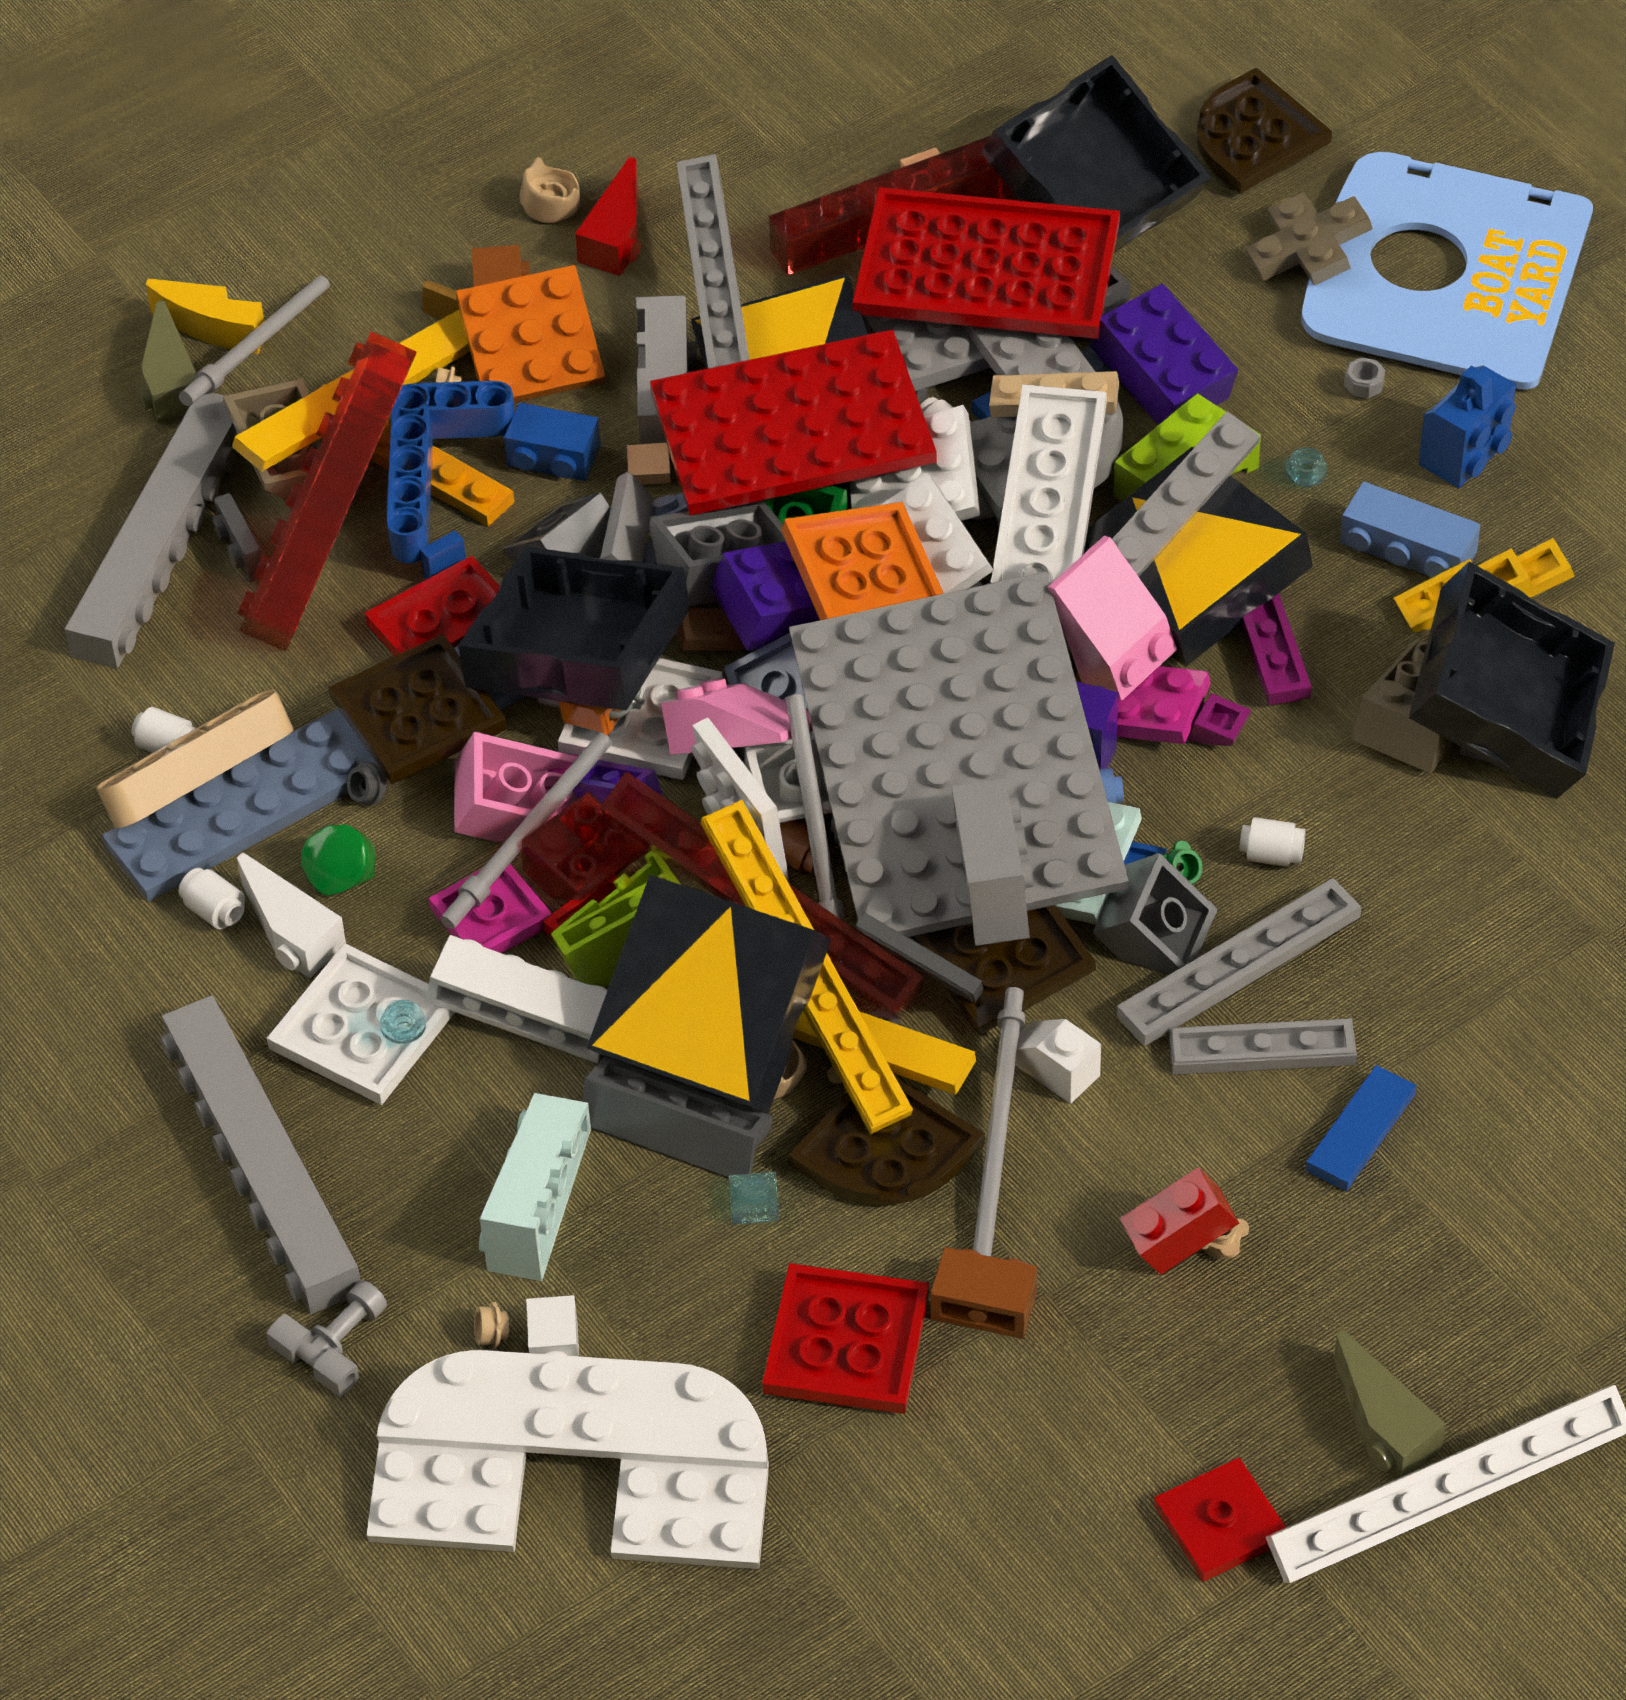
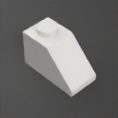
(1059, 1056)

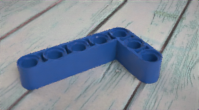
(417, 418)

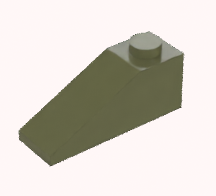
(165, 368)
(1392, 1421)

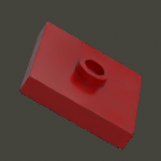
(1219, 1518)

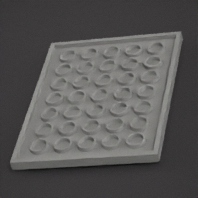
(945, 699)

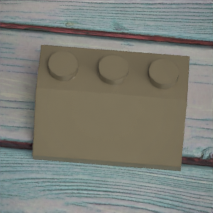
(256, 405)

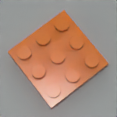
(532, 333)
(860, 559)

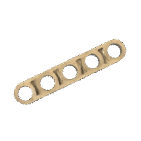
(194, 758)

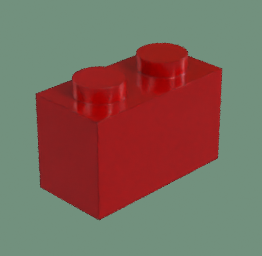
(1179, 1221)

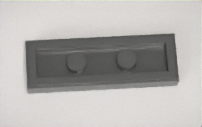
(920, 958)

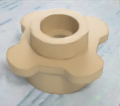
(1228, 1245)

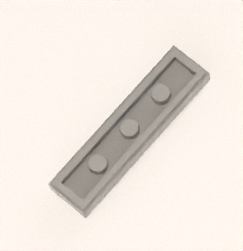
(1262, 1046)

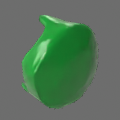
(338, 859)

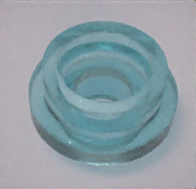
(1306, 467)
(402, 1012)

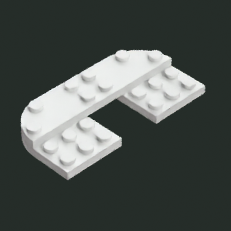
(466, 1420)

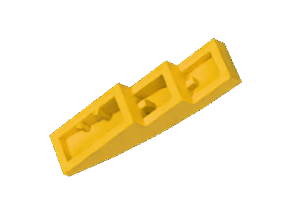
(1530, 572)

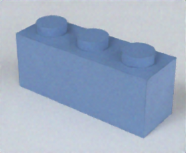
(1407, 531)

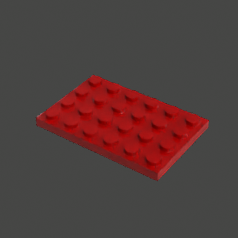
(987, 262)
(792, 422)

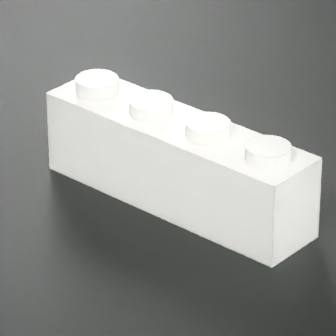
(516, 996)

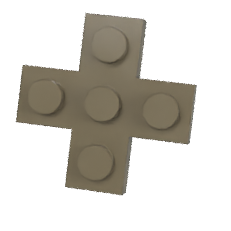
(1308, 238)

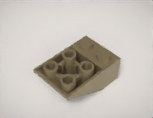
(1385, 712)

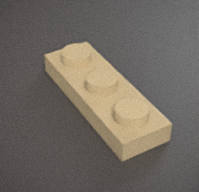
(1007, 388)

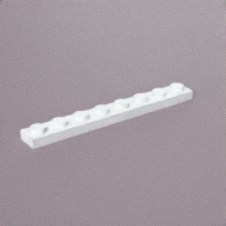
(1448, 1484)

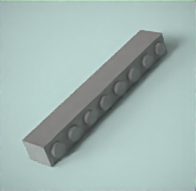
(154, 535)
(261, 1155)

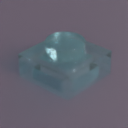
(754, 1198)

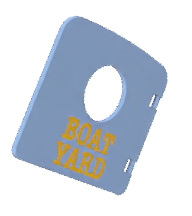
(1500, 307)

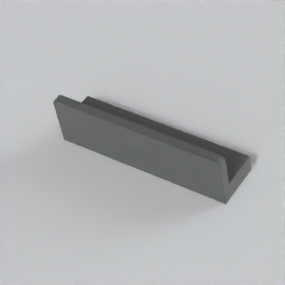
(674, 1118)

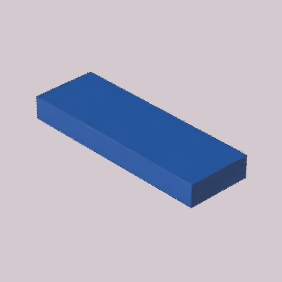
(1361, 1128)

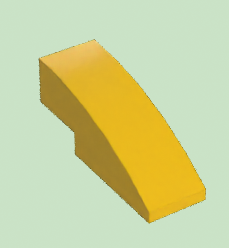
(206, 311)

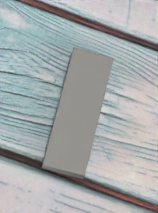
(627, 521)

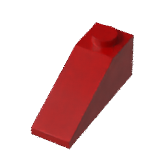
(610, 230)

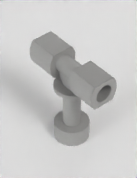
(322, 1345)

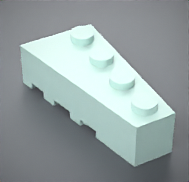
(534, 1187)

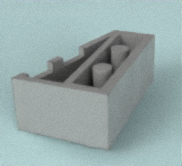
(662, 353)
(992, 860)

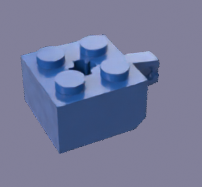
(1468, 426)

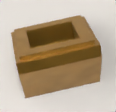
(438, 300)

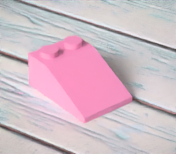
(1111, 620)
(737, 711)
(501, 784)

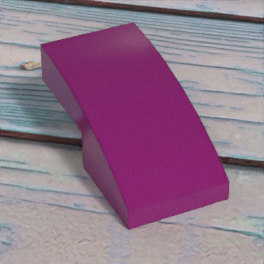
(1218, 722)

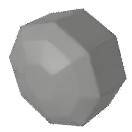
(1364, 377)

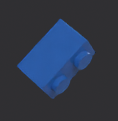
(552, 441)

